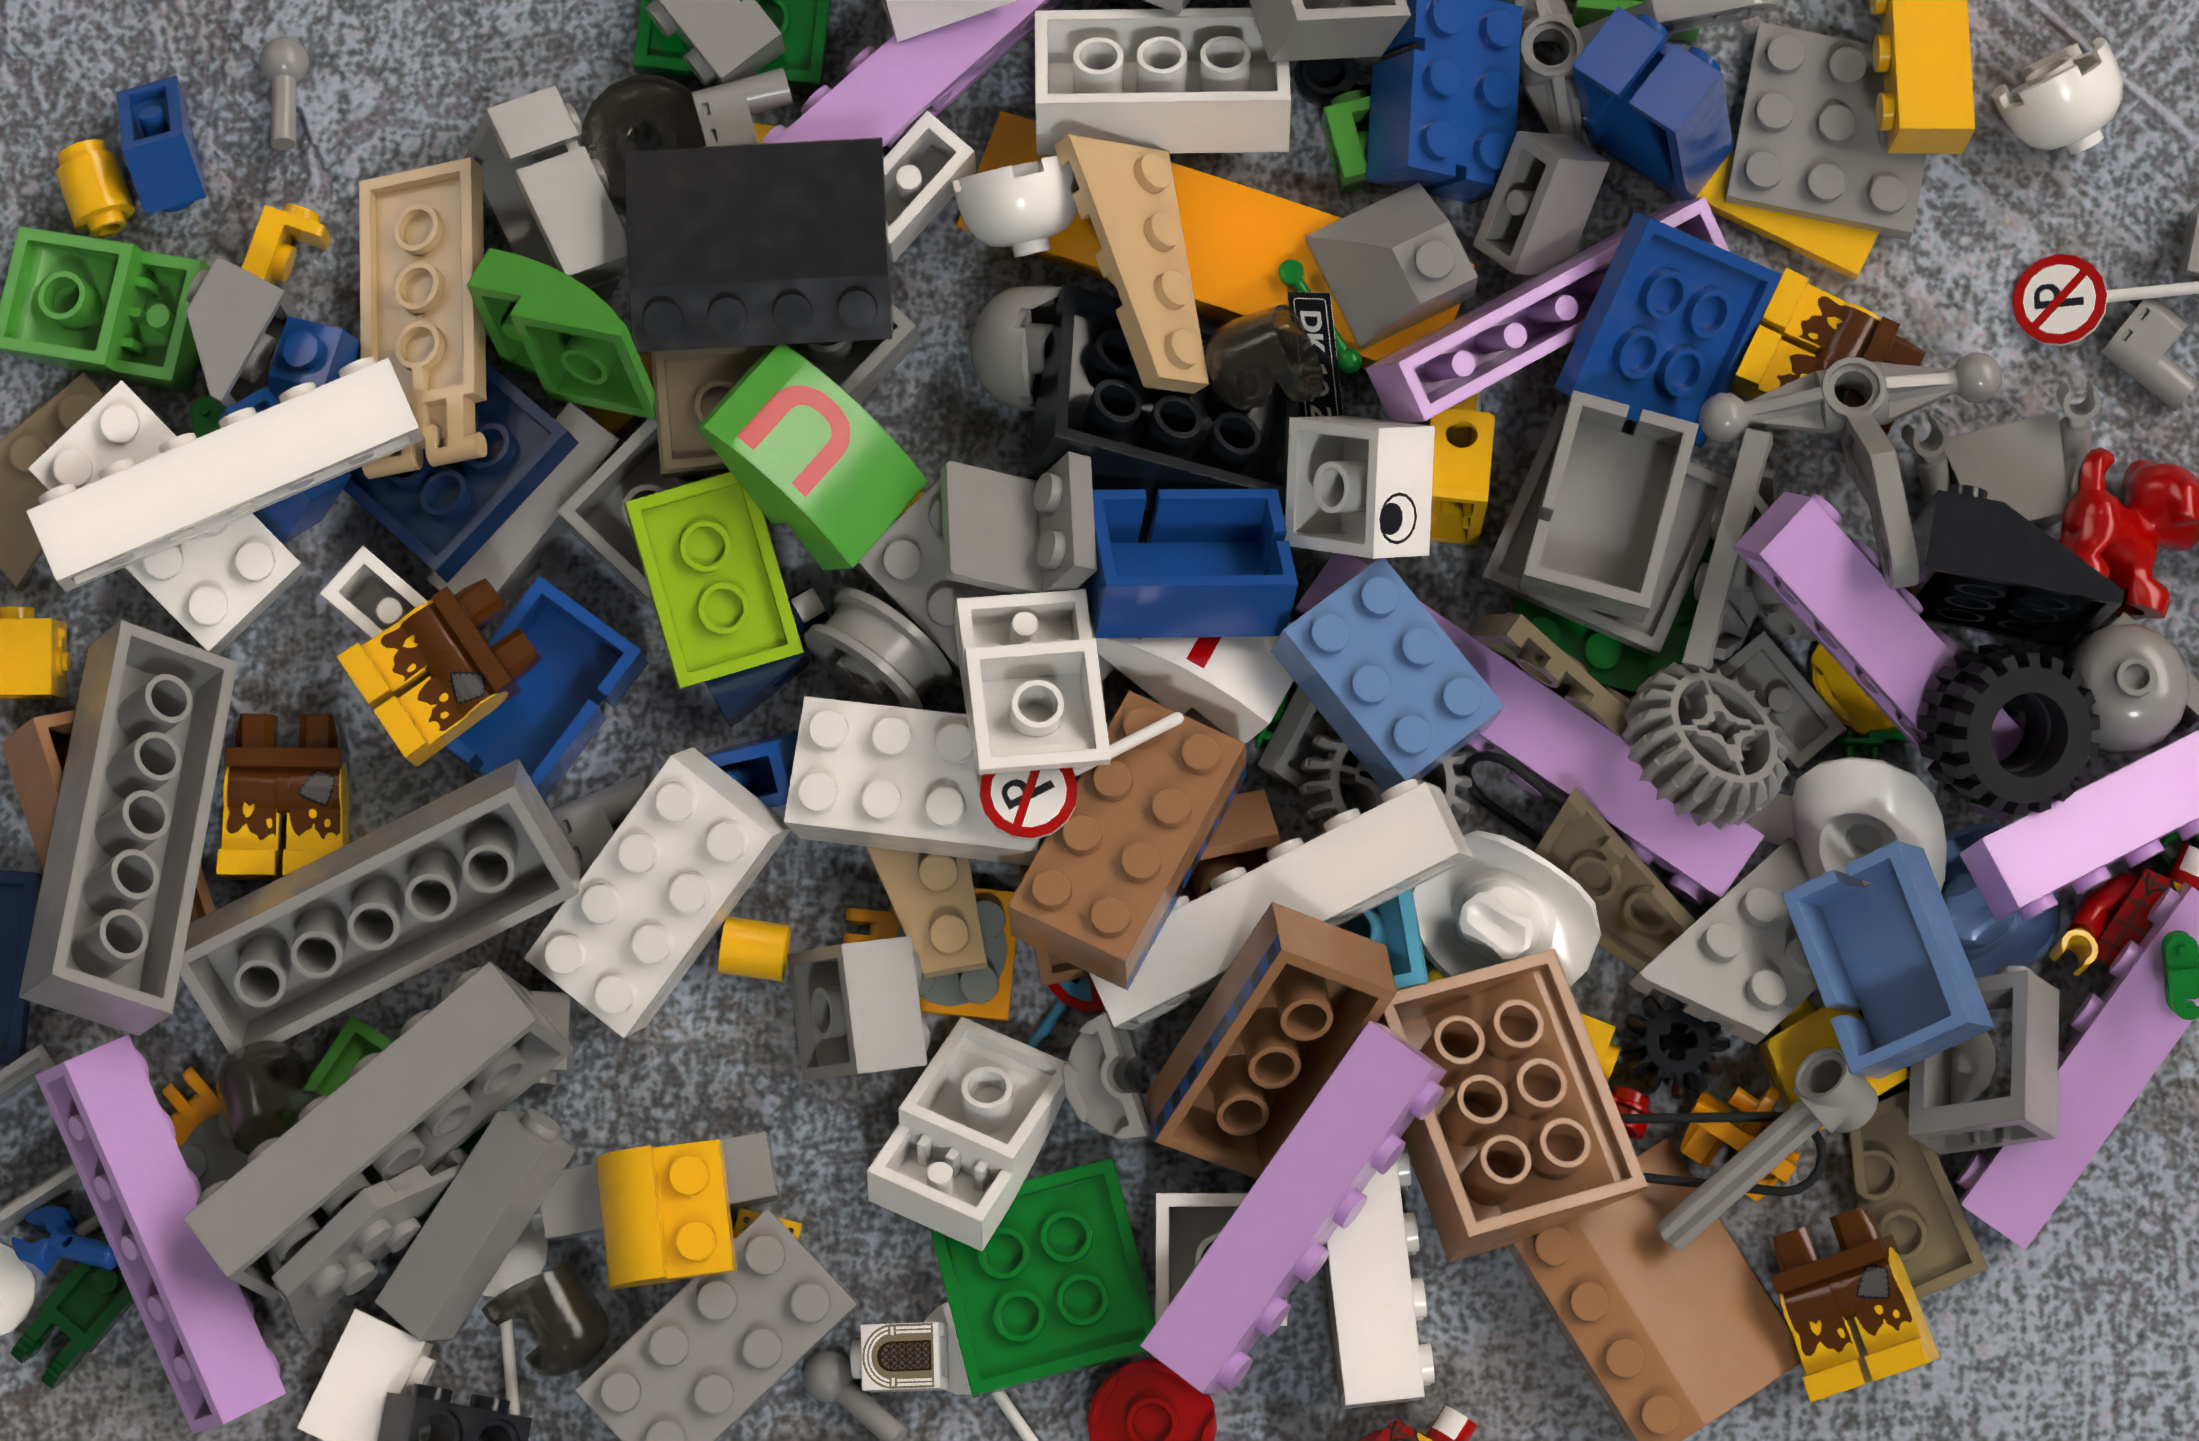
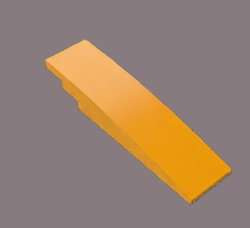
(1230, 238)

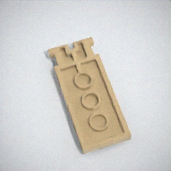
(416, 256)

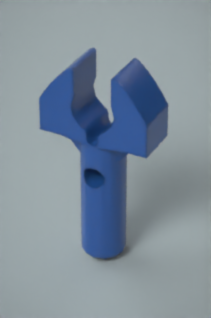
(60, 1223)

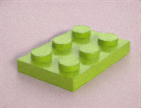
(713, 579)

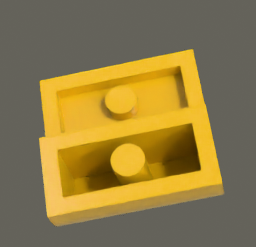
(665, 1213)

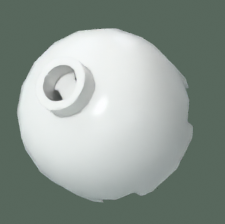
(2064, 98)
(1019, 204)

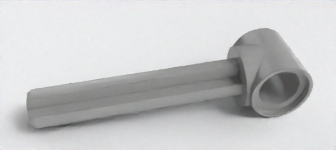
(1827, 1098)

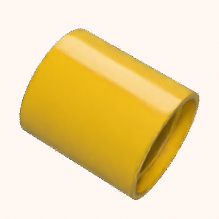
(754, 948)

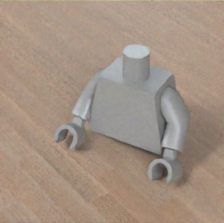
(2020, 462)

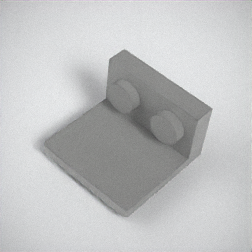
(1019, 530)

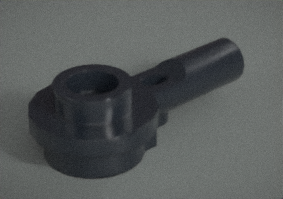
(1326, 78)

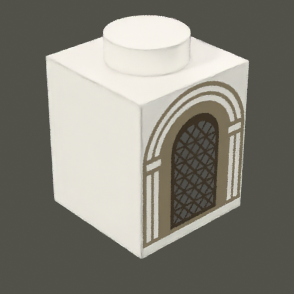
(901, 1357)

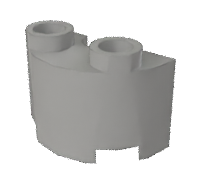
(1099, 1082)

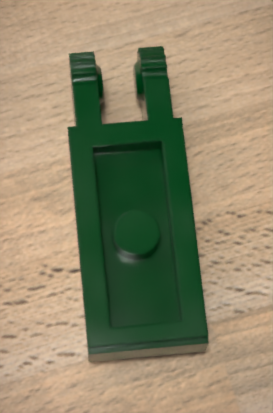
(83, 1308)

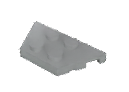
(1723, 585)
(1742, 956)
(358, 1237)

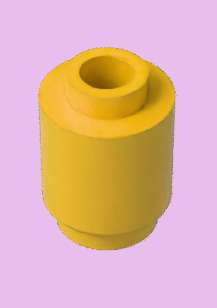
(94, 188)

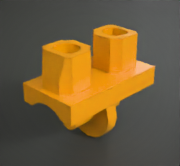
(1706, 1139)

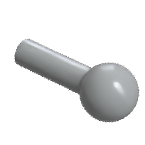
(284, 65)
(830, 1380)

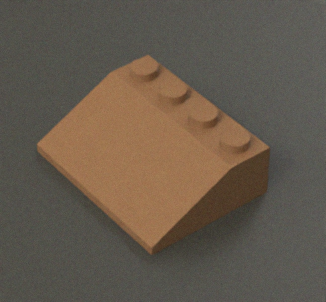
(1523, 1110)
(1656, 1327)

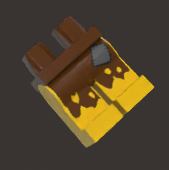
(1809, 333)
(438, 671)
(275, 783)
(1852, 1309)

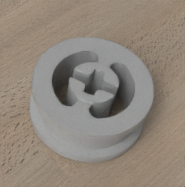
(877, 652)

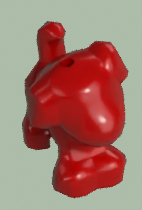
(2124, 539)

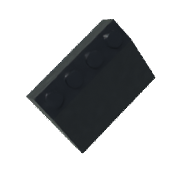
(758, 244)
(1140, 434)
(2003, 574)

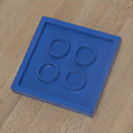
(1668, 323)

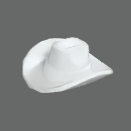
(1859, 806)
(1505, 909)

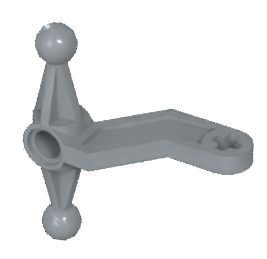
(1554, 89)
(1869, 456)

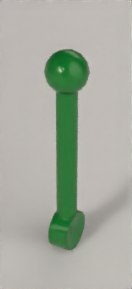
(1292, 274)

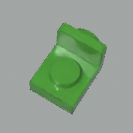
(1344, 144)

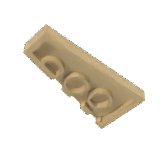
(1142, 254)
(934, 907)

